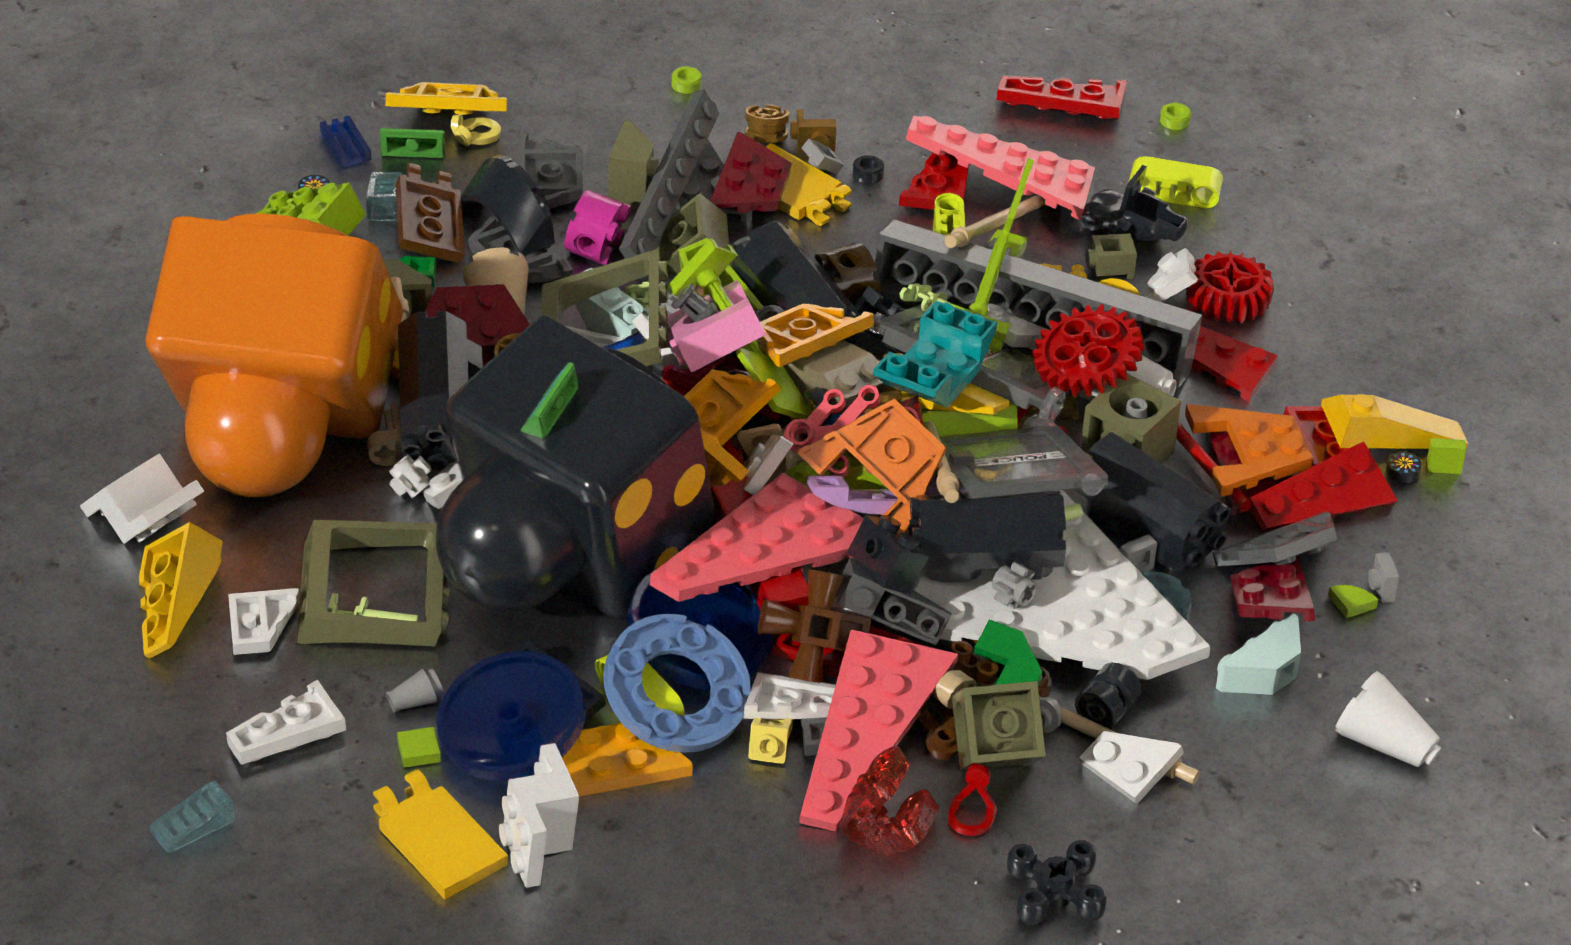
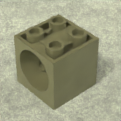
(1152, 435)
(998, 725)

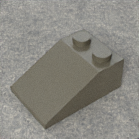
(839, 368)

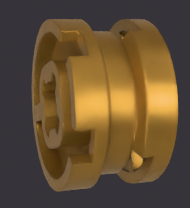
(766, 123)

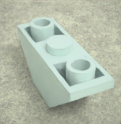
(611, 313)
(1263, 662)

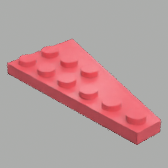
(1051, 176)
(871, 709)

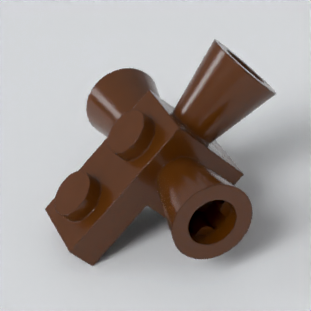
(812, 625)

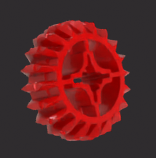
(1231, 287)

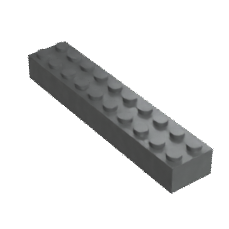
(1028, 291)

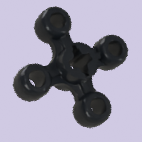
(1056, 882)

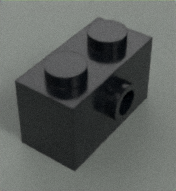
(888, 553)

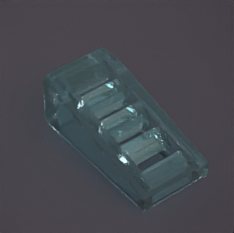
(382, 196)
(208, 800)

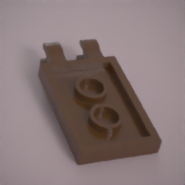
(429, 215)

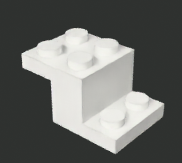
(143, 500)
(539, 815)

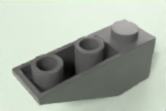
(900, 610)

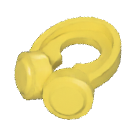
(462, 127)

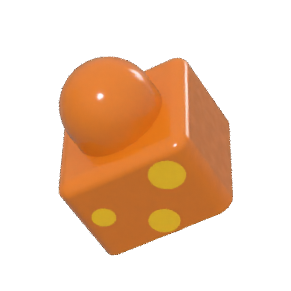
(271, 343)

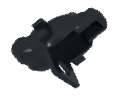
(1134, 213)

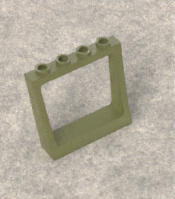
(573, 289)
(322, 626)

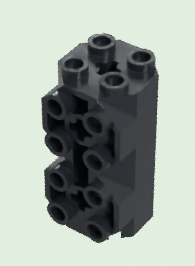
(786, 273)
(432, 367)
(1156, 502)
(989, 534)

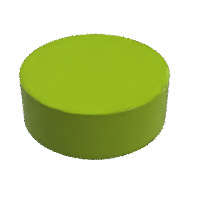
(686, 80)
(1175, 116)

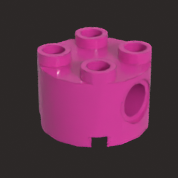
(596, 227)

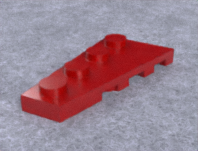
(1062, 94)
(1233, 362)
(1337, 485)

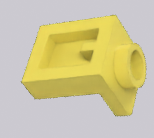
(769, 739)

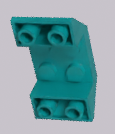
(944, 356)

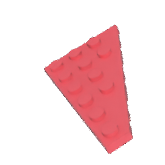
(759, 540)

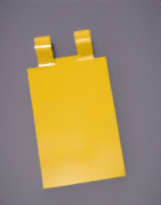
(810, 191)
(438, 836)

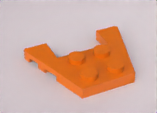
(1264, 442)
(890, 447)

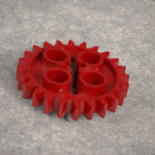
(1088, 350)

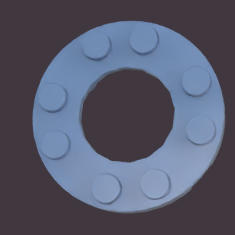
(701, 644)

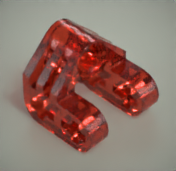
(866, 817)

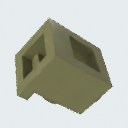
(1112, 255)

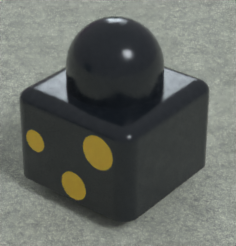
(589, 503)

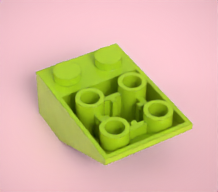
(328, 205)

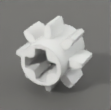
(410, 476)

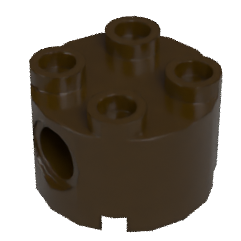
(850, 269)

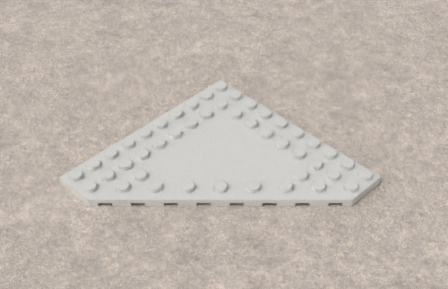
(1086, 611)

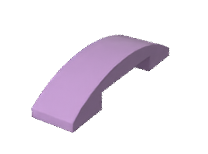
(869, 501)

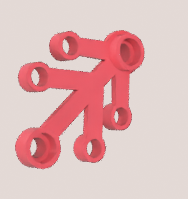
(814, 430)

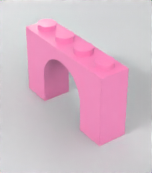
(716, 335)

